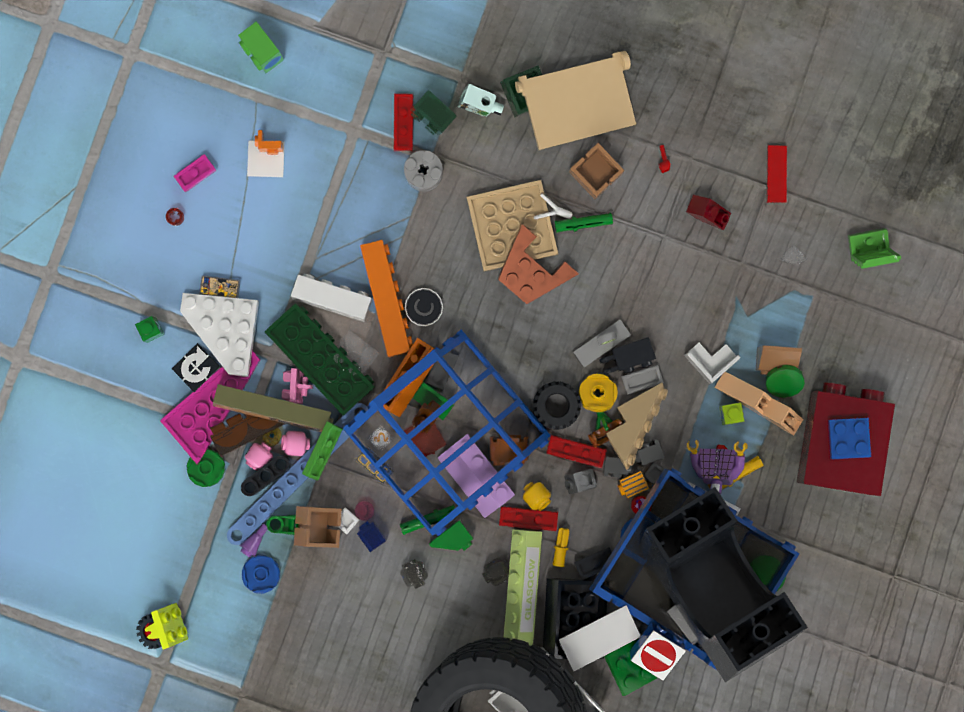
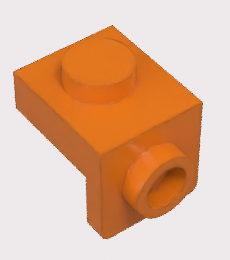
(270, 147)

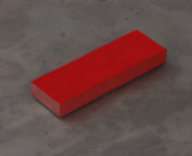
(403, 122)
(776, 174)
(576, 451)
(528, 518)

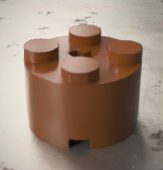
(502, 453)

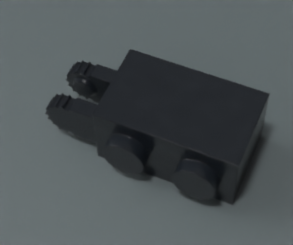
(630, 355)

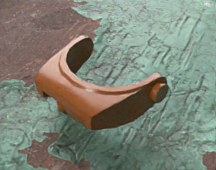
(593, 437)

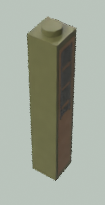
(271, 408)

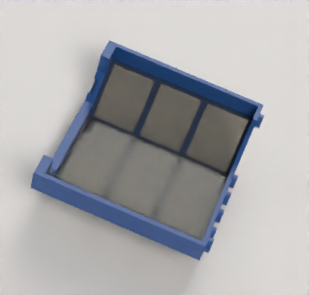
(632, 581)

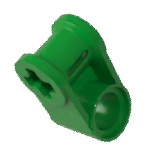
(287, 524)

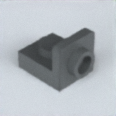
(580, 481)

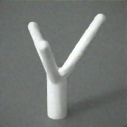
(556, 210)

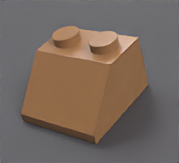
(774, 356)

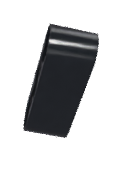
(256, 478)

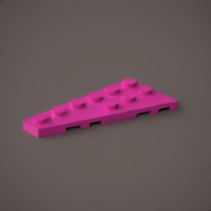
(196, 414)

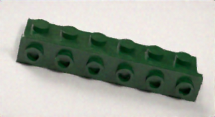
(313, 355)

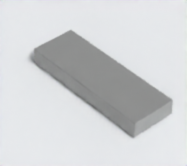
(592, 350)

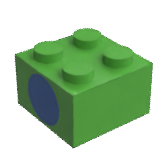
(258, 44)

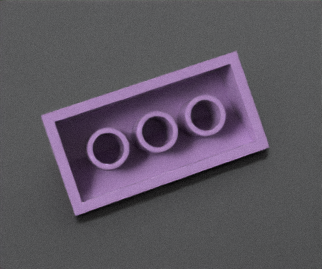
(474, 470)

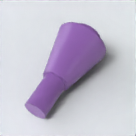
(251, 545)

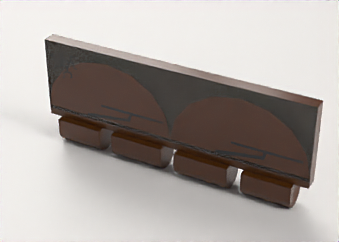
(240, 432)

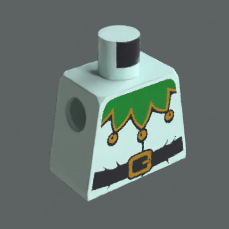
(472, 98)

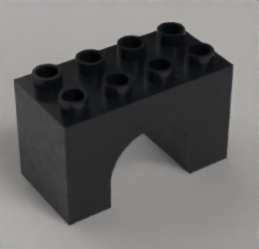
(716, 586)

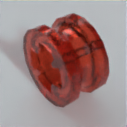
(171, 212)

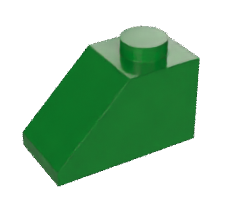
(453, 538)

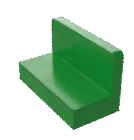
(426, 394)

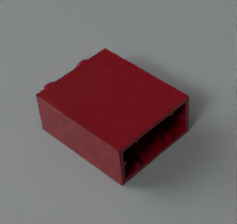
(848, 474)

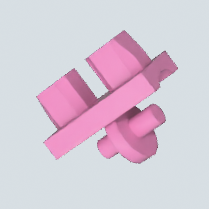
(298, 386)

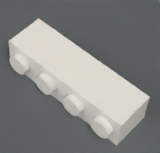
(331, 298)

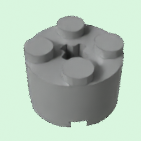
(425, 160)

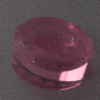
(364, 510)

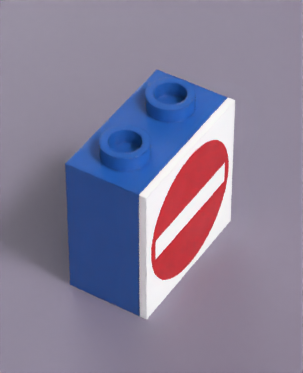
(657, 650)

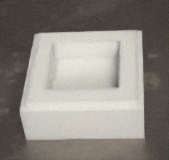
(348, 520)

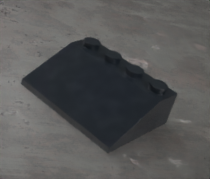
(567, 609)

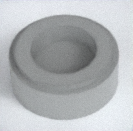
(606, 338)

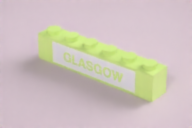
(522, 585)

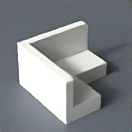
(711, 366)

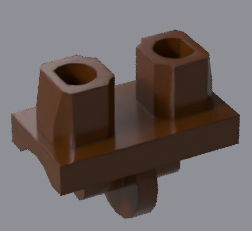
(424, 412)

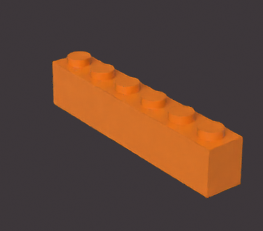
(385, 298)

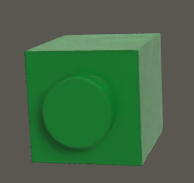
(149, 329)

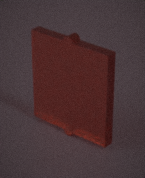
(428, 442)

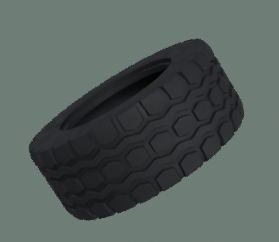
(500, 666)

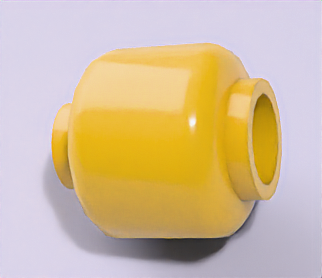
(536, 496)

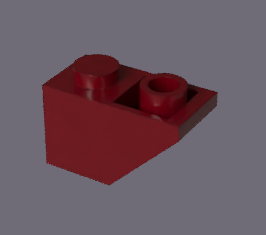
(708, 212)

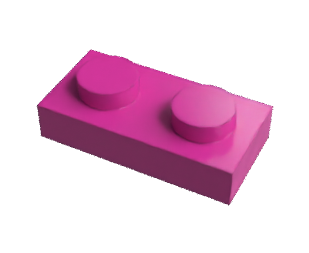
(194, 173)

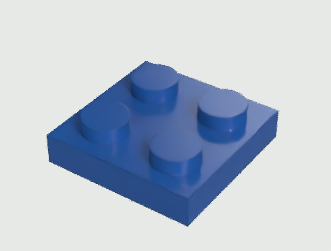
(849, 438)

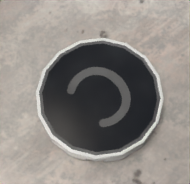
(423, 307)

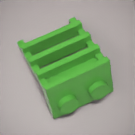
(871, 248)

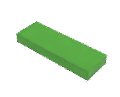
(322, 451)

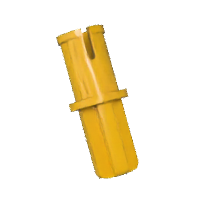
(561, 547)

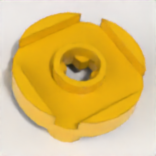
(605, 386)

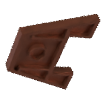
(525, 275)

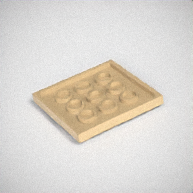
(499, 216)

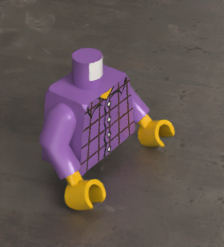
(717, 465)

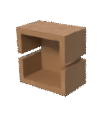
(597, 172)
(313, 529)

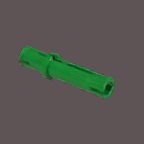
(583, 222)
(431, 518)

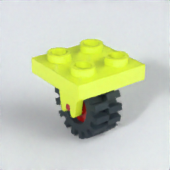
(162, 628)

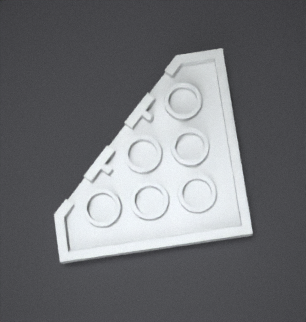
(225, 328)

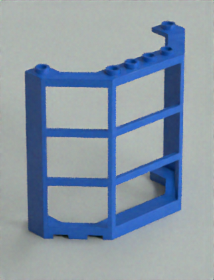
(377, 405)

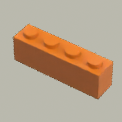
(401, 400)

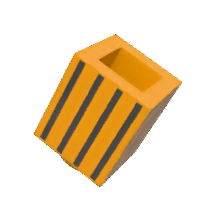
(632, 484)

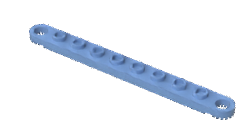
(283, 488)

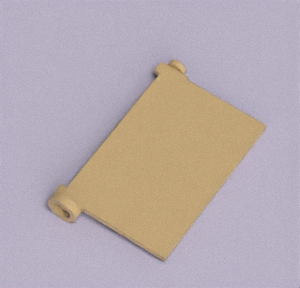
(578, 101)

